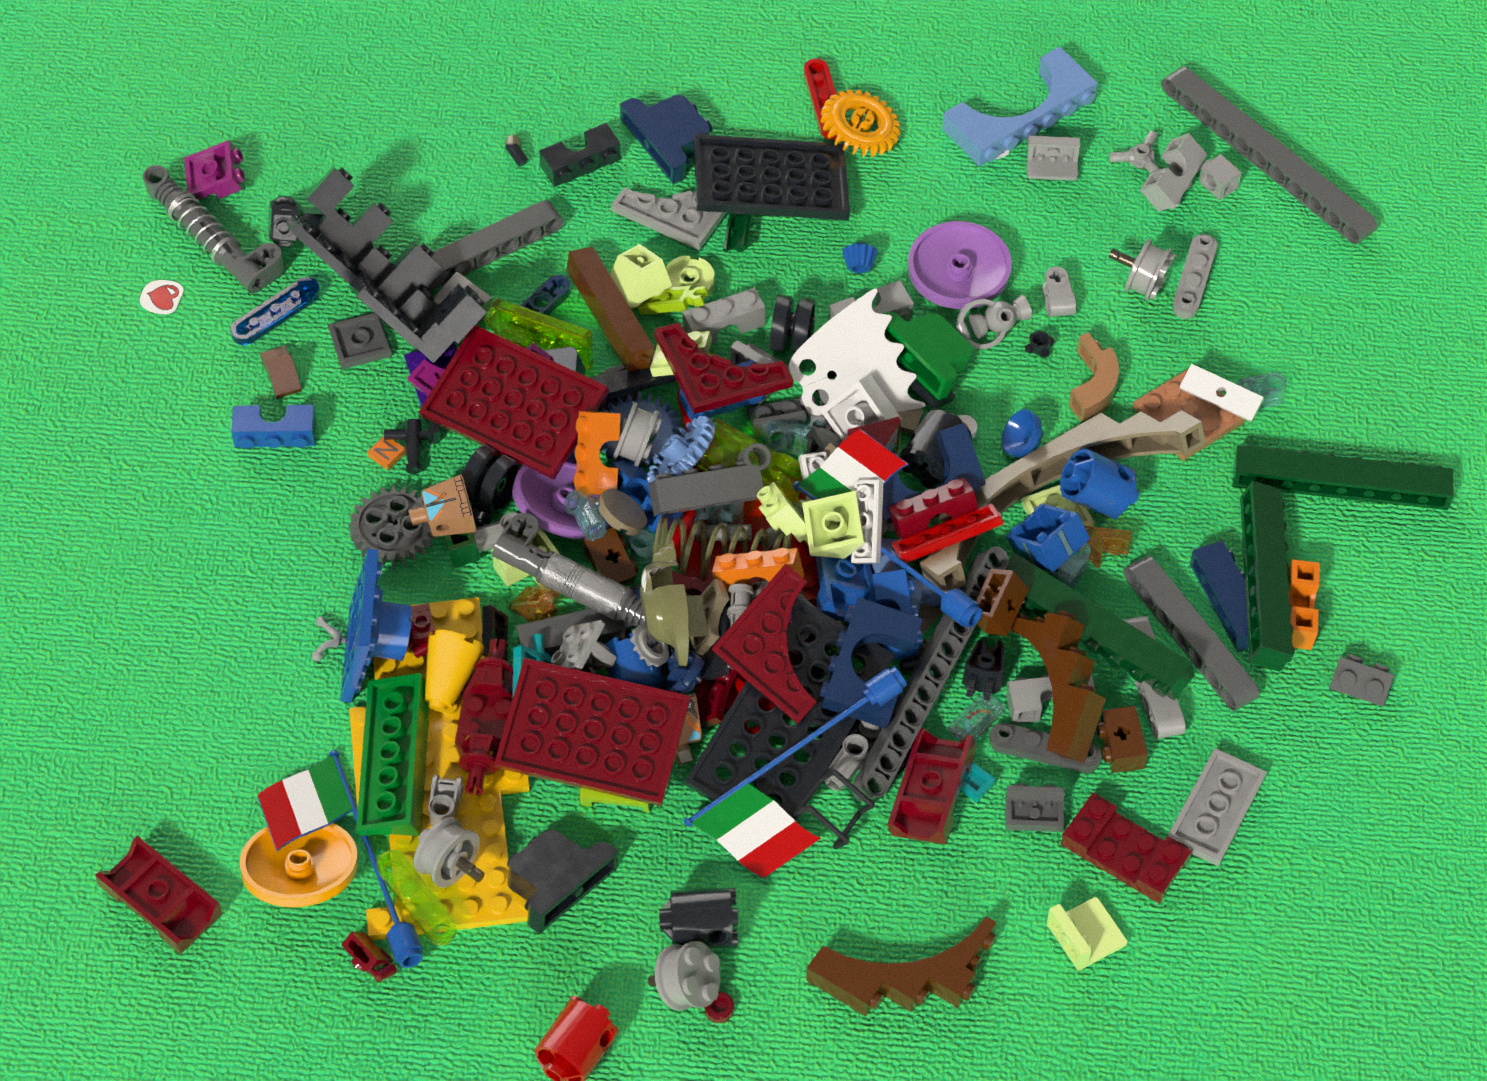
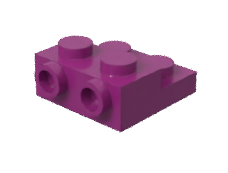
(215, 171)

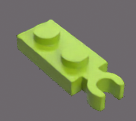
(674, 299)

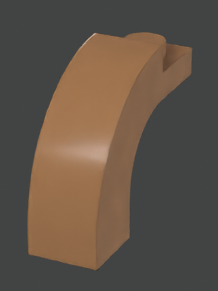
(1099, 392)

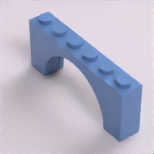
(988, 136)

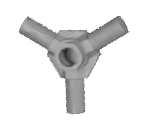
(1140, 156)

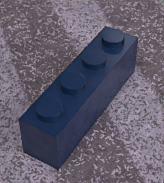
(1224, 588)

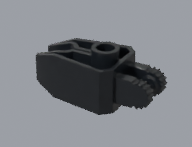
(984, 670)

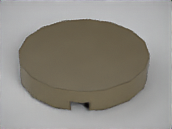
(622, 512)

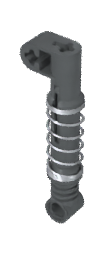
(224, 249)

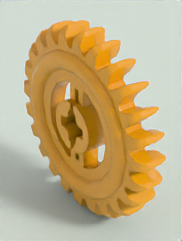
(834, 120)

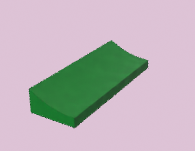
(393, 757)

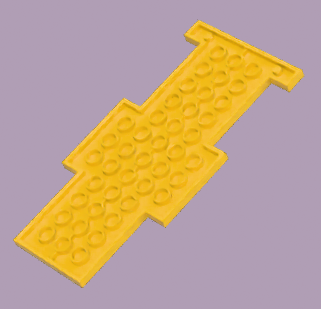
(467, 901)

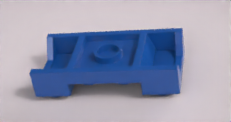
(842, 585)

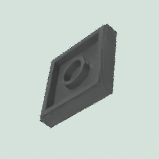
(359, 340)

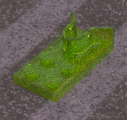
(528, 327)
(728, 444)

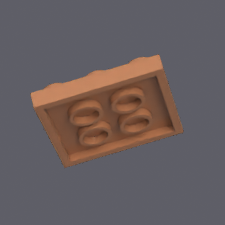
(1170, 399)

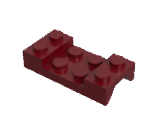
(931, 788)
(1124, 848)
(160, 895)

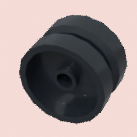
(790, 324)
(490, 478)

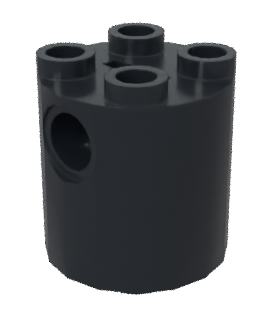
(923, 450)
(701, 917)

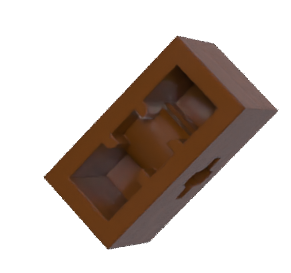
(614, 546)
(1000, 601)
(1122, 739)

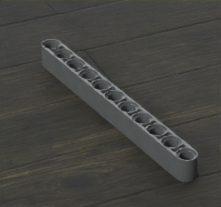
(1269, 155)
(925, 683)

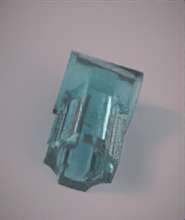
(586, 513)
(640, 546)

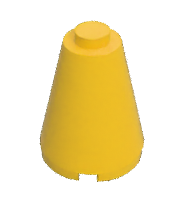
(448, 667)

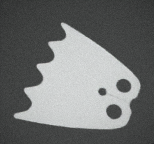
(855, 349)

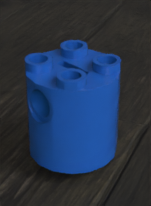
(1098, 483)

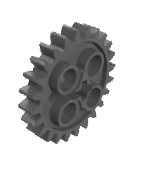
(391, 526)

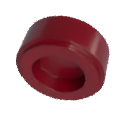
(720, 1009)

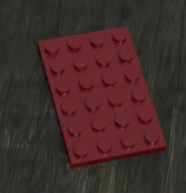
(512, 401)
(592, 732)

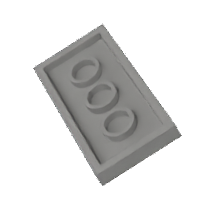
(1217, 806)

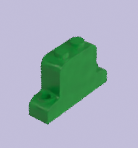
(930, 350)

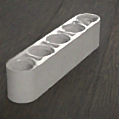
(1162, 712)

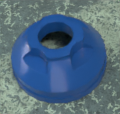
(1018, 431)

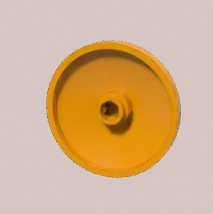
(303, 870)

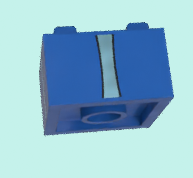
(1048, 536)

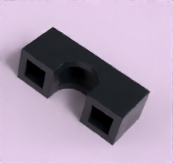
(563, 165)

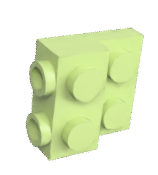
(781, 512)

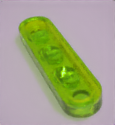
(416, 897)

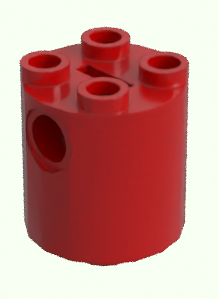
(575, 1041)

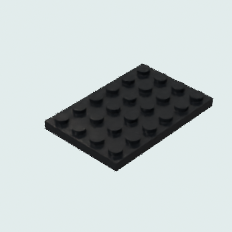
(770, 177)

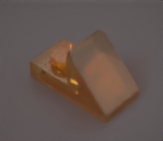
(1108, 541)
(535, 603)

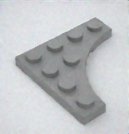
(670, 216)

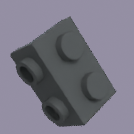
(1361, 680)
(1034, 808)

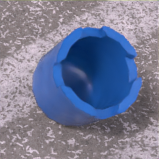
(630, 668)

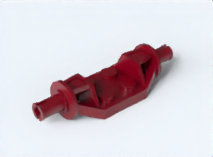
(484, 716)

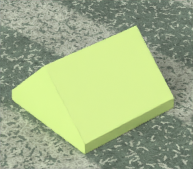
(833, 525)

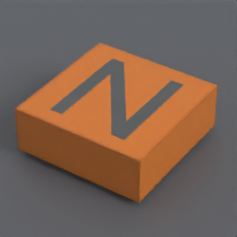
(386, 453)

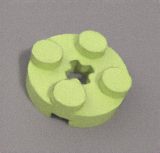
(691, 268)

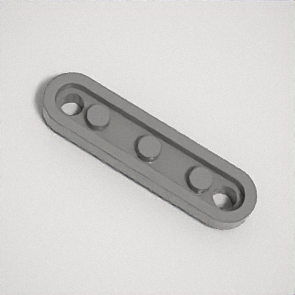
(1194, 276)

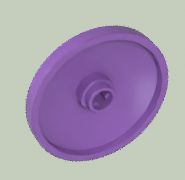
(959, 264)
(546, 498)

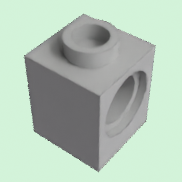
(1220, 177)

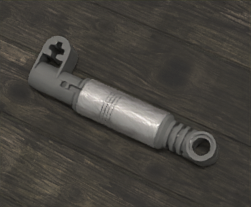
(564, 574)

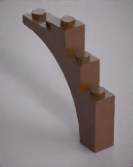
(1074, 701)
(865, 983)

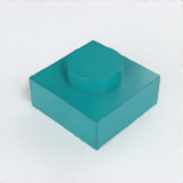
(976, 783)

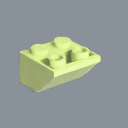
(639, 275)

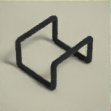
(842, 836)

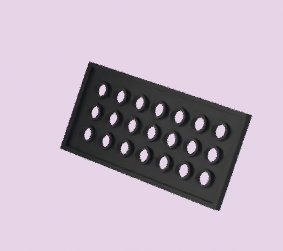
(771, 723)

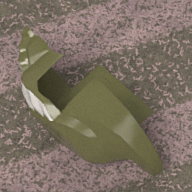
(667, 609)

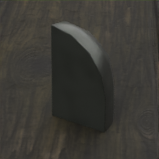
(819, 439)

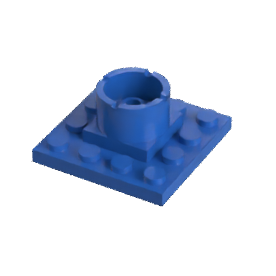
(373, 627)

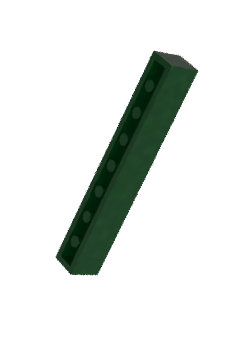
(1344, 477)
(1266, 577)
(1105, 632)

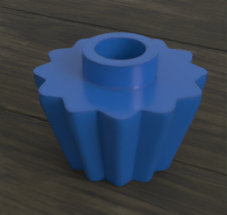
(859, 257)

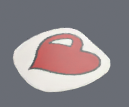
(161, 296)

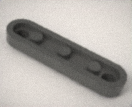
(1032, 746)

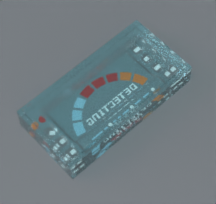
(976, 718)

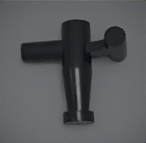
(414, 435)

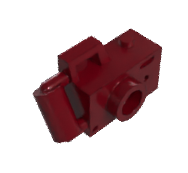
(420, 629)
(368, 956)

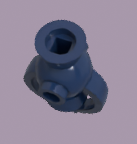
(683, 678)

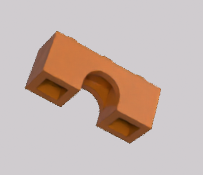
(593, 432)
(765, 564)
(1303, 589)

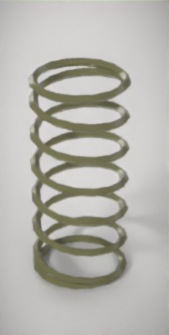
(661, 533)

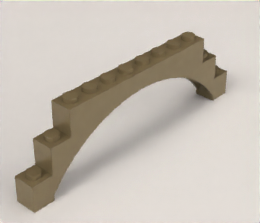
(1131, 438)

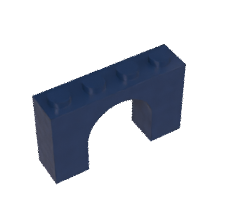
(958, 460)
(867, 624)

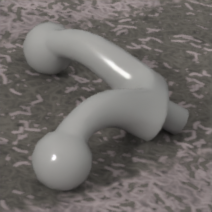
(322, 622)

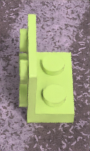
(1085, 932)

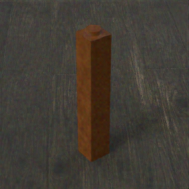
(610, 309)

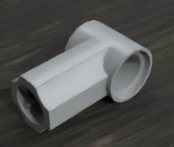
(488, 535)
(846, 762)

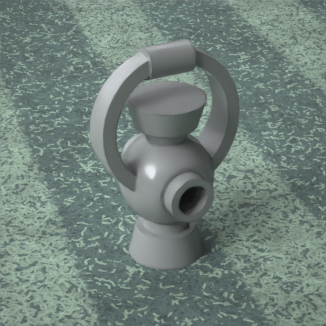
(998, 317)

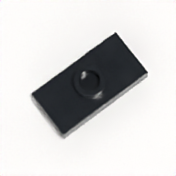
(493, 627)

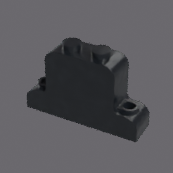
(557, 874)

